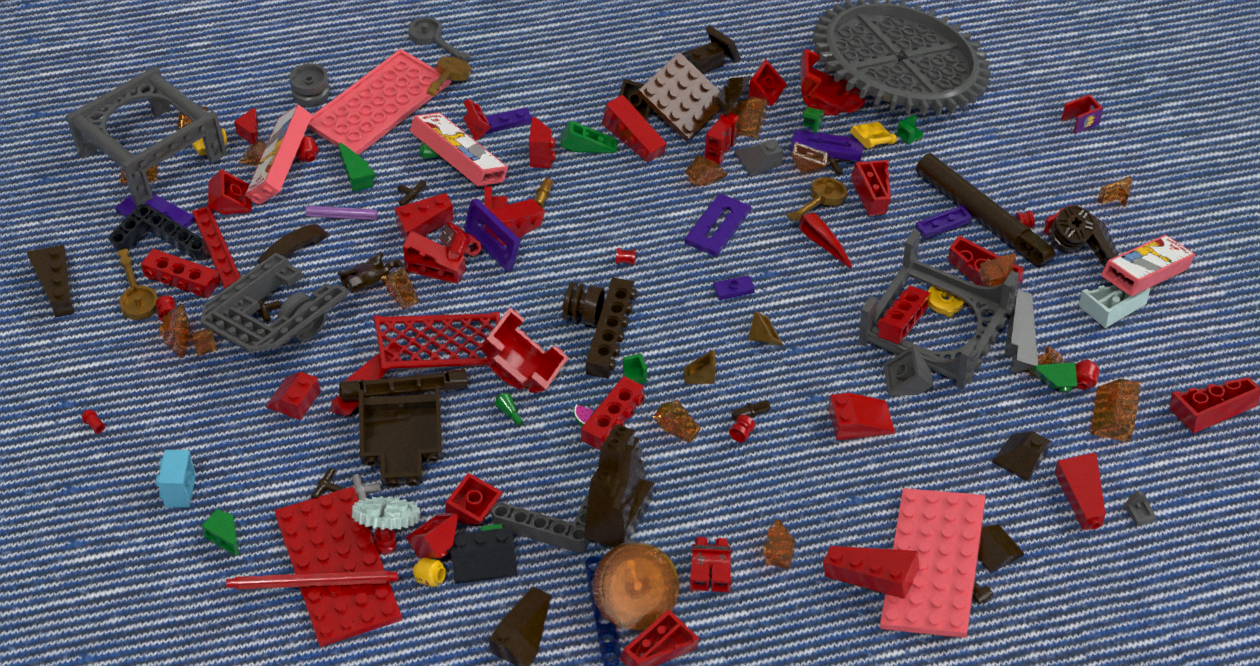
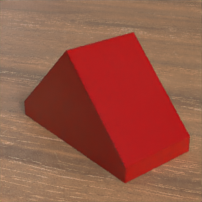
(247, 126)

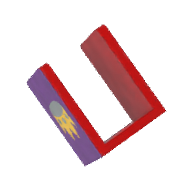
(1081, 108)

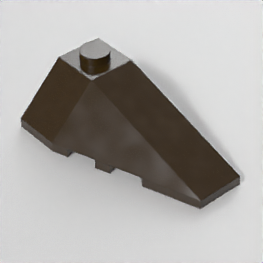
(521, 630)

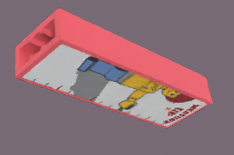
(458, 149)
(278, 155)
(1147, 265)

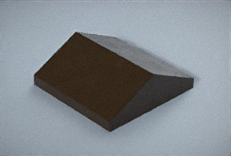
(997, 548)

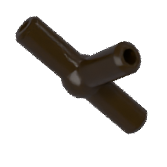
(833, 162)
(411, 193)
(267, 307)
(324, 483)

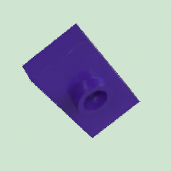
(733, 287)

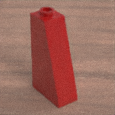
(1082, 486)

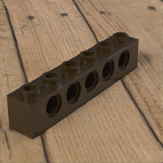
(610, 328)

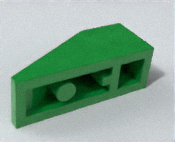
(584, 139)
(356, 168)

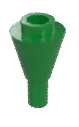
(426, 152)
(506, 405)

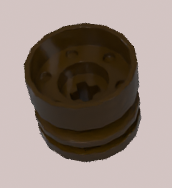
(1071, 229)
(580, 303)

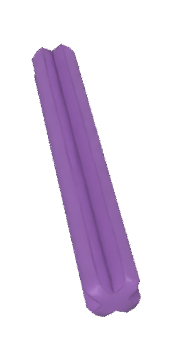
(341, 212)

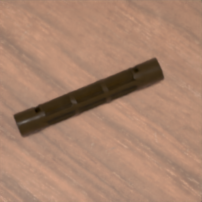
(402, 385)

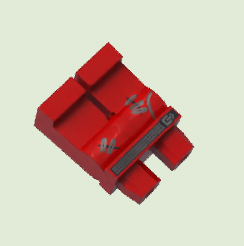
(721, 137)
(712, 558)

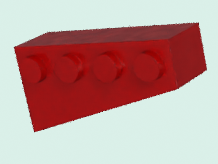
(632, 129)
(968, 256)
(1215, 403)
(873, 568)

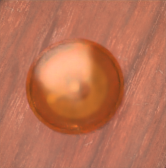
(635, 585)

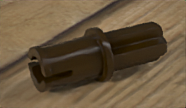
(751, 410)

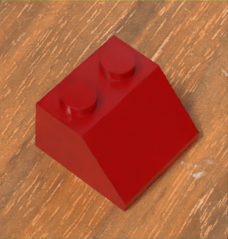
(541, 145)
(227, 194)
(295, 395)
(472, 500)
(434, 536)

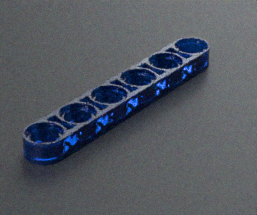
(602, 629)

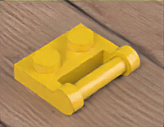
(873, 134)

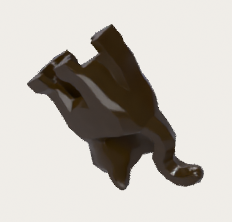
(366, 273)

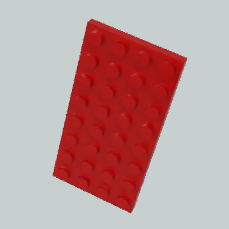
(328, 540)

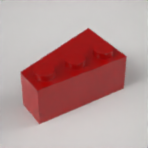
(872, 185)
(424, 215)
(519, 217)
(432, 259)
(660, 642)

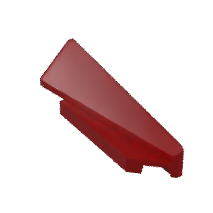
(368, 371)

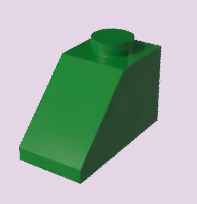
(1057, 376)
(222, 531)

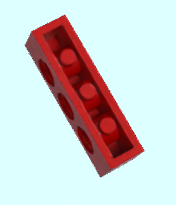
(180, 273)
(903, 314)
(613, 410)

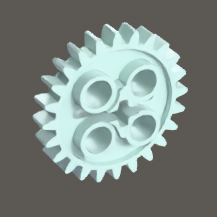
(385, 513)

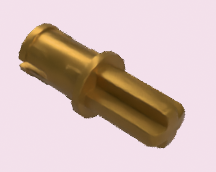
(543, 192)

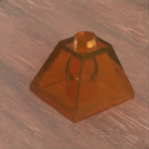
(751, 116)
(176, 330)

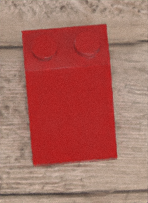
(859, 416)

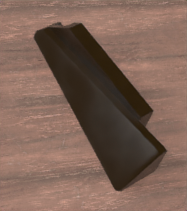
(729, 94)
(1102, 243)

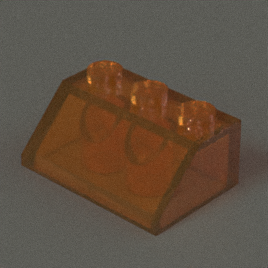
(1115, 409)

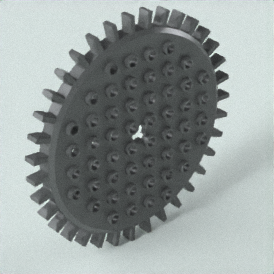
(870, 38)

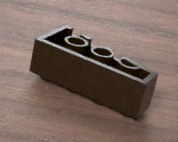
(53, 274)

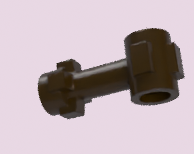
(981, 595)

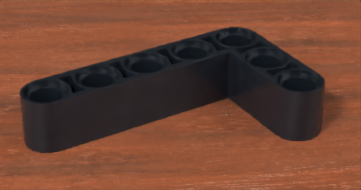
(146, 219)

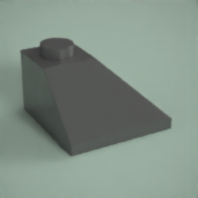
(760, 157)
(907, 374)

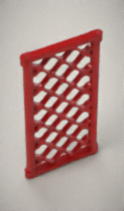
(428, 320)

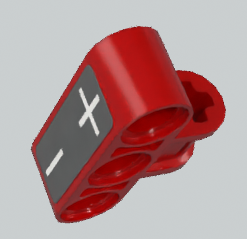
(458, 240)

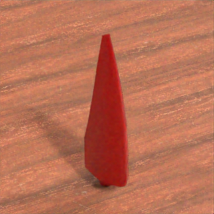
(822, 235)

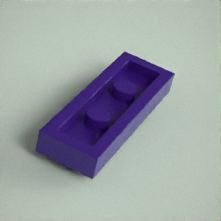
(509, 119)
(943, 222)

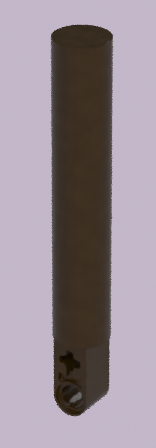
(985, 209)

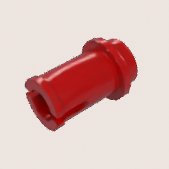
(90, 417)

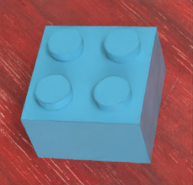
(176, 478)

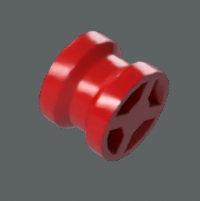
(1026, 218)

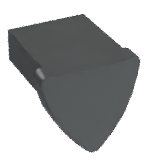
(1139, 509)

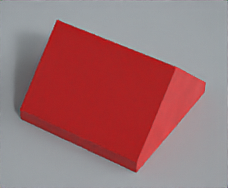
(766, 83)

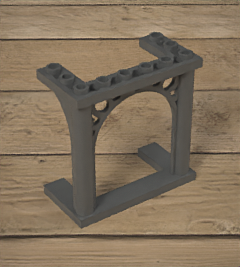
(160, 93)
(994, 299)

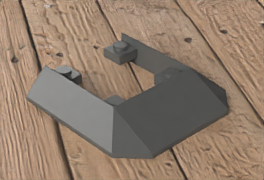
(232, 308)

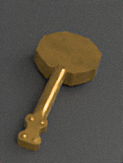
(449, 68)
(824, 191)
(137, 301)

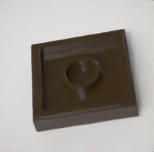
(727, 44)

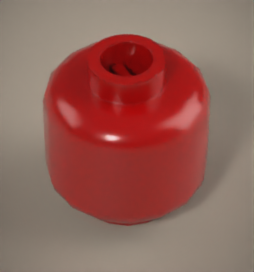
(307, 149)
(1087, 374)

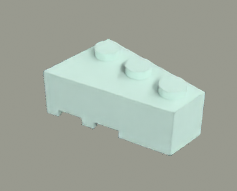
(1111, 303)

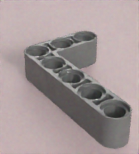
(527, 524)

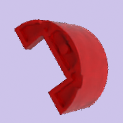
(823, 92)
(520, 359)

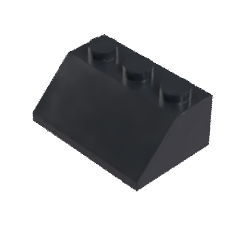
(483, 555)

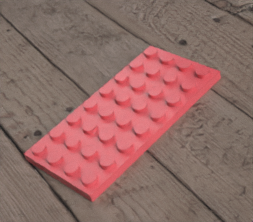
(376, 102)
(947, 537)

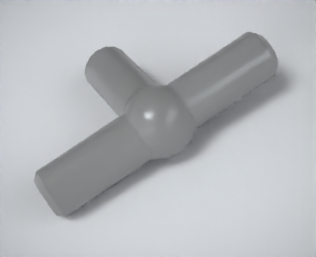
(361, 490)

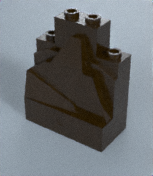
(400, 435)
(617, 490)

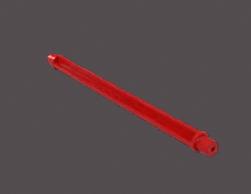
(313, 579)

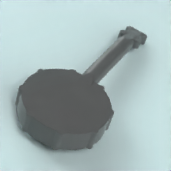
(429, 31)

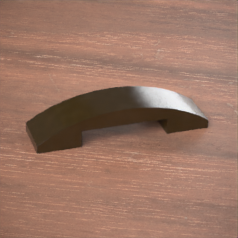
(295, 240)

